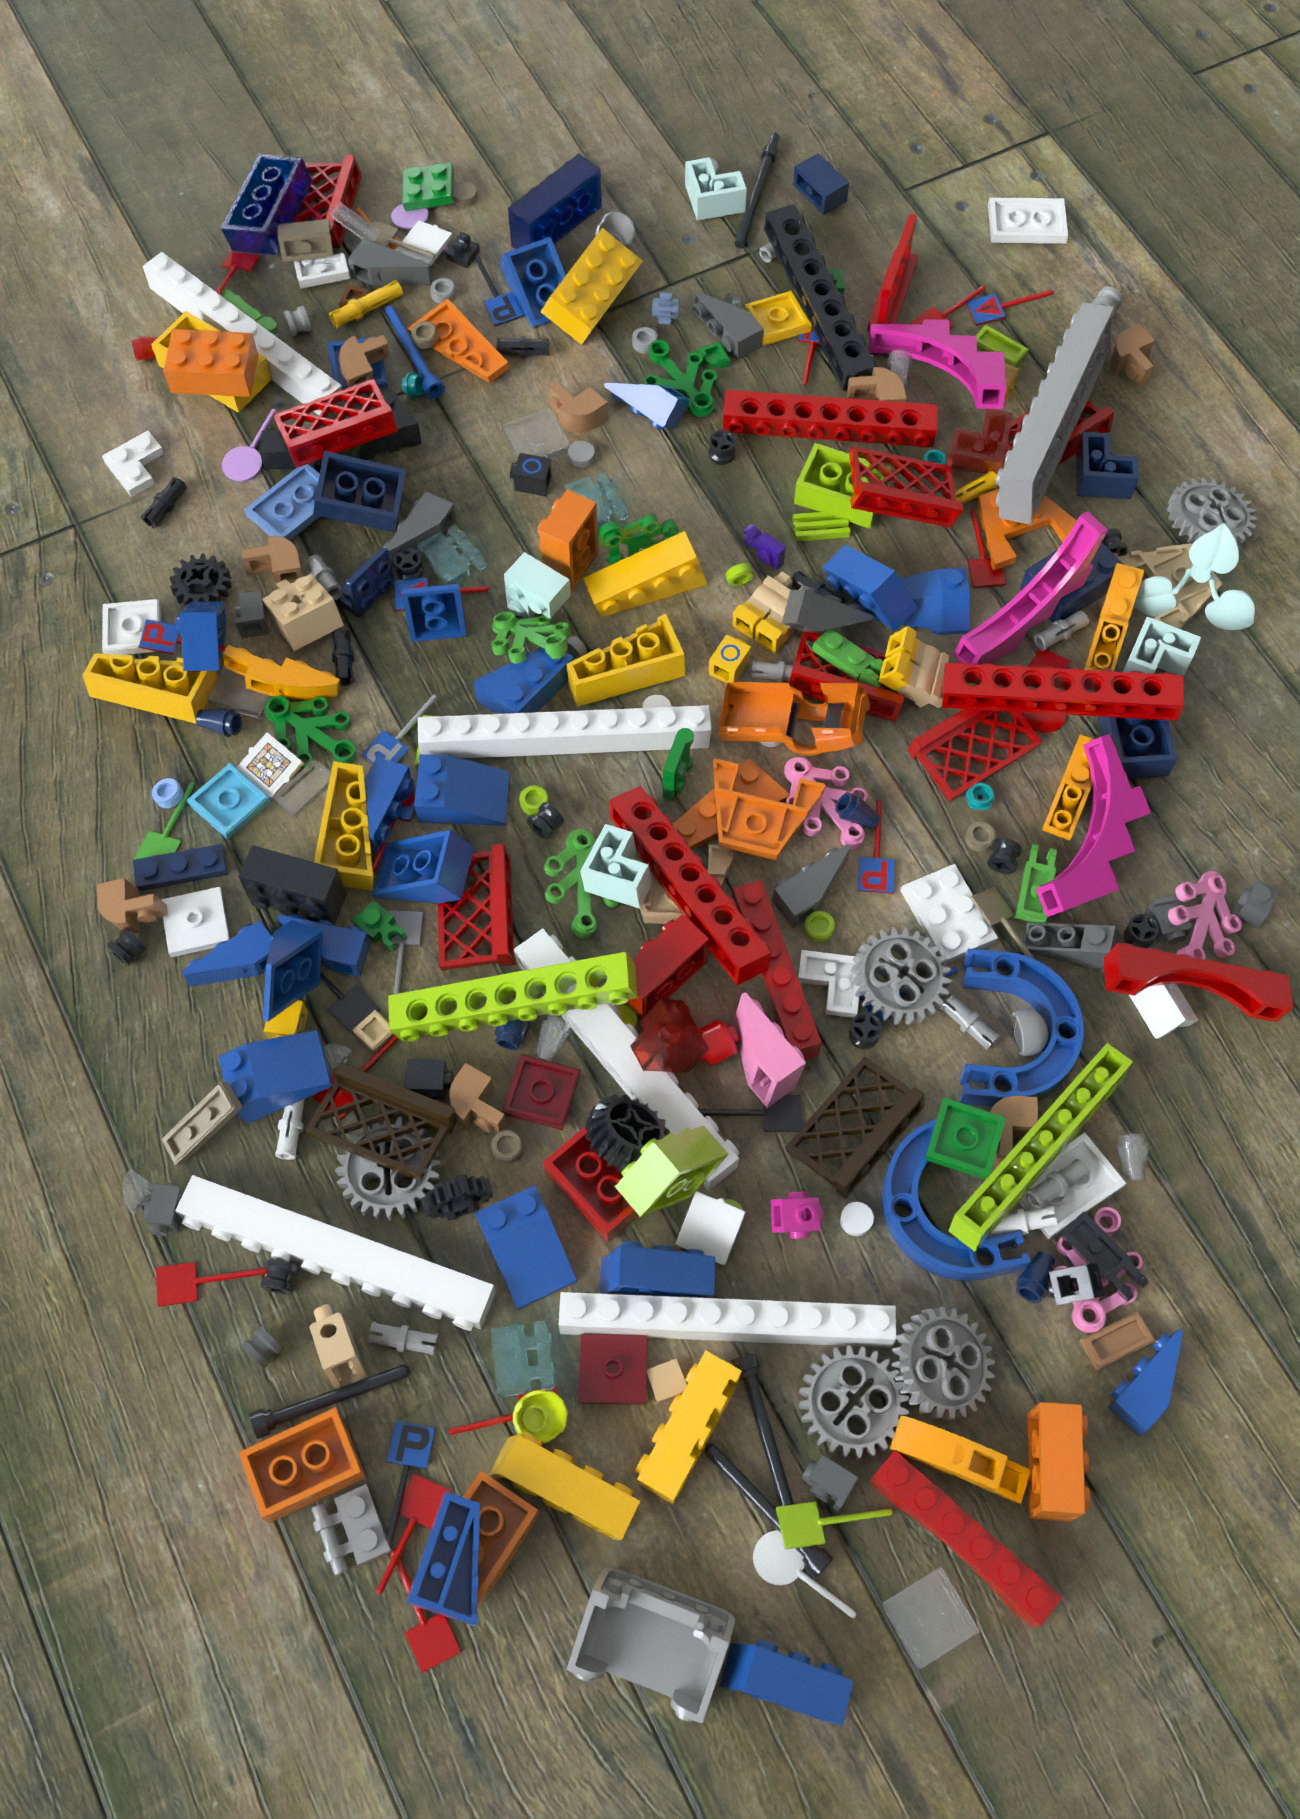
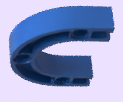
(1050, 999)
(922, 1240)

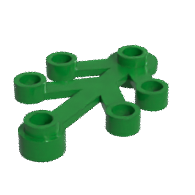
(700, 403)
(613, 534)
(310, 727)

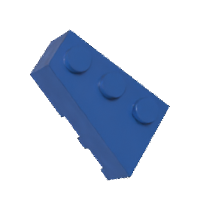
(870, 586)
(202, 632)
(523, 685)
(657, 1272)
(449, 1565)
(788, 1681)

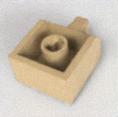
(302, 611)

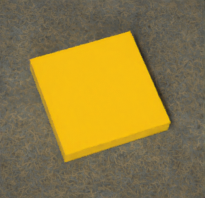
(780, 317)

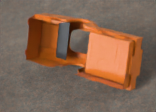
(772, 709)

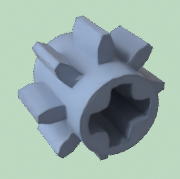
(665, 308)

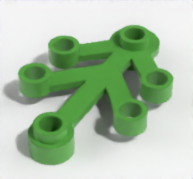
(507, 624)
(581, 853)

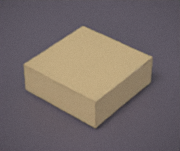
(373, 1031)
(666, 1380)

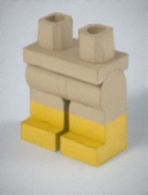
(765, 613)
(915, 667)

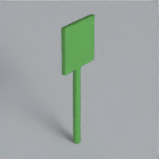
(159, 844)

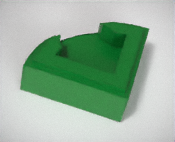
(714, 355)

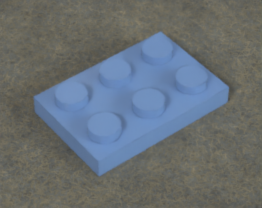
(287, 505)

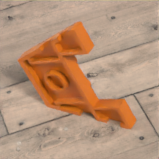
(1001, 530)
(757, 823)

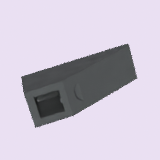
(382, 265)
(731, 325)
(426, 518)
(814, 612)
(809, 888)
(1072, 943)

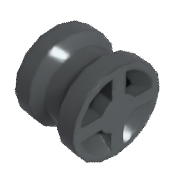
(262, 1346)

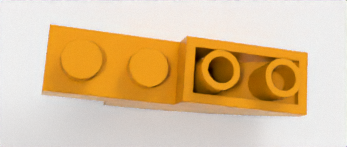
(1114, 618)
(291, 680)
(1071, 793)
(961, 1458)

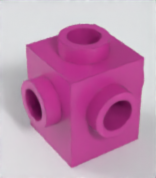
(796, 1215)

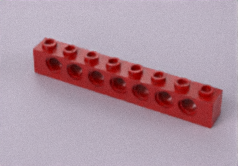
(830, 418)
(1075, 700)
(691, 885)

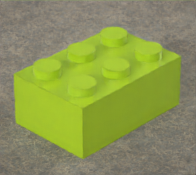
(828, 485)
(670, 1169)

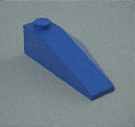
(940, 599)

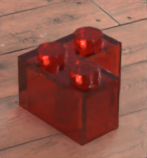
(982, 450)
(669, 1039)

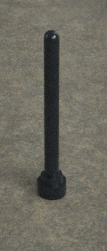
(748, 1365)
(266, 1421)
(814, 1557)

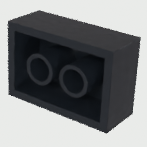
(292, 885)

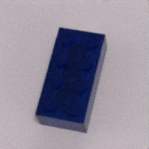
(266, 199)
(556, 203)

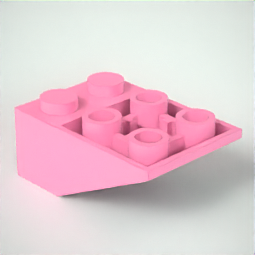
(768, 1059)

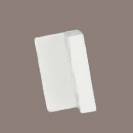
(1164, 1009)

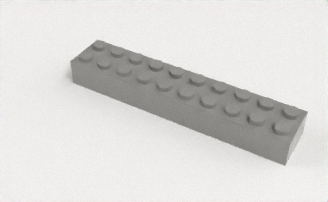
(1054, 413)

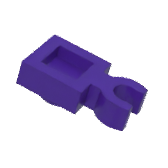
(767, 548)

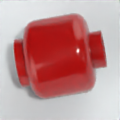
(720, 1041)

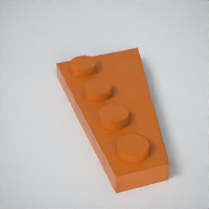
(464, 343)
(700, 821)

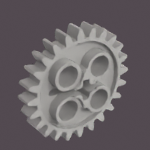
(1205, 506)
(915, 955)
(359, 1171)
(953, 1337)
(829, 1382)

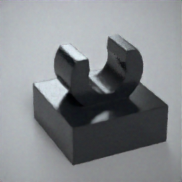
(462, 250)

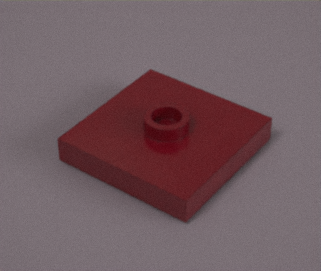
(541, 1092)
(613, 1369)

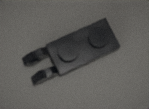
(1097, 1247)

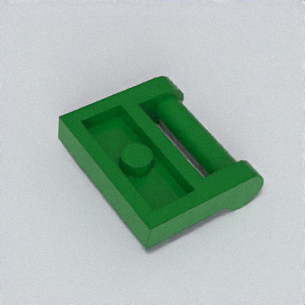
(677, 764)

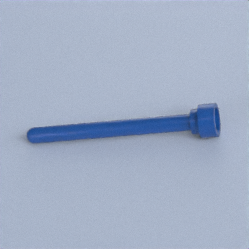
(431, 384)

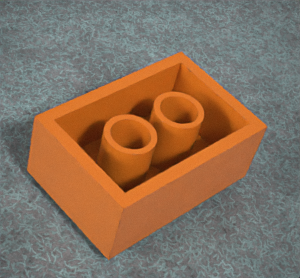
(211, 362)
(570, 536)
(1057, 1462)
(301, 1465)
(502, 1529)

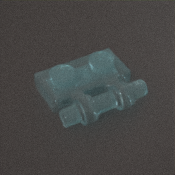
(593, 491)
(444, 558)
(511, 1359)

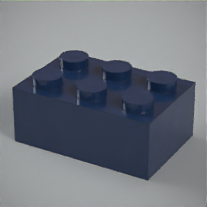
(359, 491)
(1092, 590)
(1141, 744)

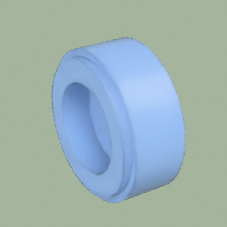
(167, 793)

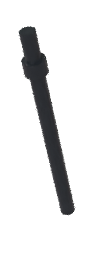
(768, 156)

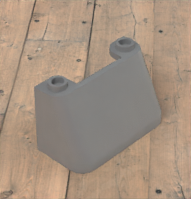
(653, 1640)

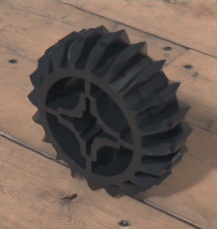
(621, 1129)

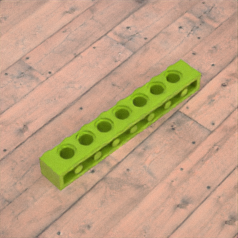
(408, 1007)
(1040, 1147)

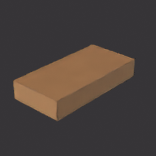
(1117, 1341)

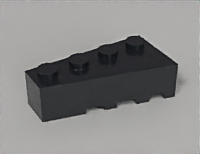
(407, 432)

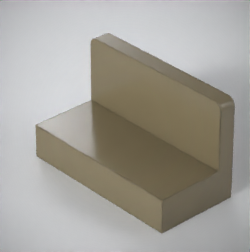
(305, 240)

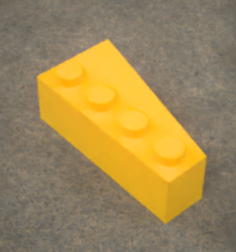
(646, 576)
(628, 664)
(149, 684)
(344, 828)
(689, 1427)
(565, 1485)

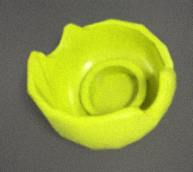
(540, 1414)

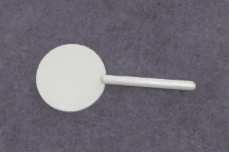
(785, 1566)

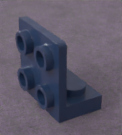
(367, 583)

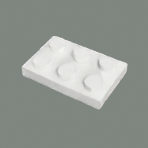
(1027, 220)
(948, 914)
(1087, 1193)

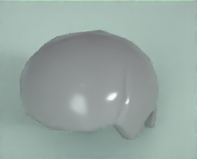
(619, 226)
(1030, 1032)

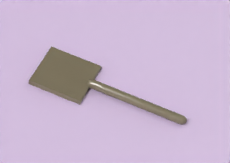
(387, 237)
(995, 911)

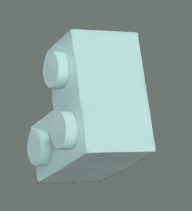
(712, 193)
(534, 588)
(1162, 648)
(613, 872)

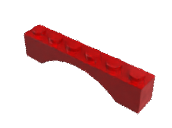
(781, 979)
(1253, 991)
(991, 1560)

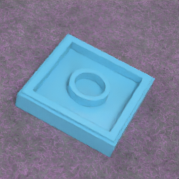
(229, 801)

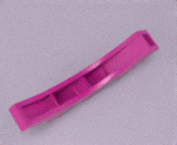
(958, 355)
(1037, 601)
(1107, 836)

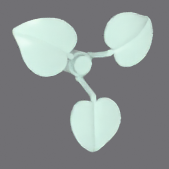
(1209, 553)

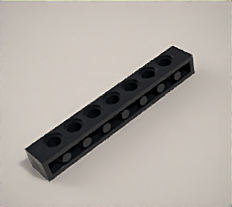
(818, 295)

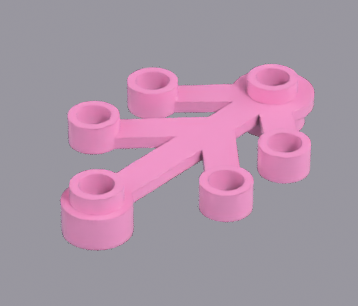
(826, 801)
(1212, 889)
(1097, 1308)

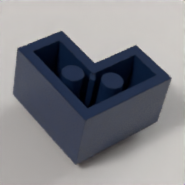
(1102, 473)

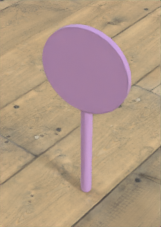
(407, 219)
(243, 461)

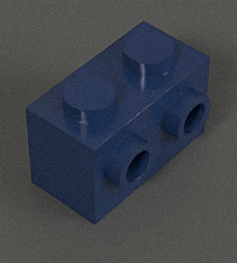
(821, 183)

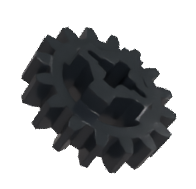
(200, 580)
(457, 1197)

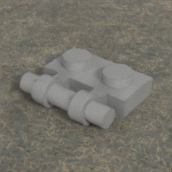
(362, 1527)

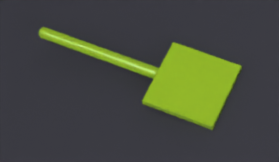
(803, 1526)

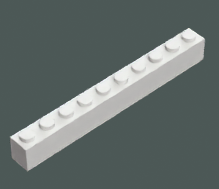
(286, 366)
(562, 732)
(610, 1043)
(336, 1252)
(728, 1319)

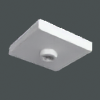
(125, 623)
(195, 922)

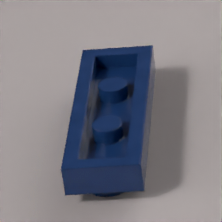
(180, 867)

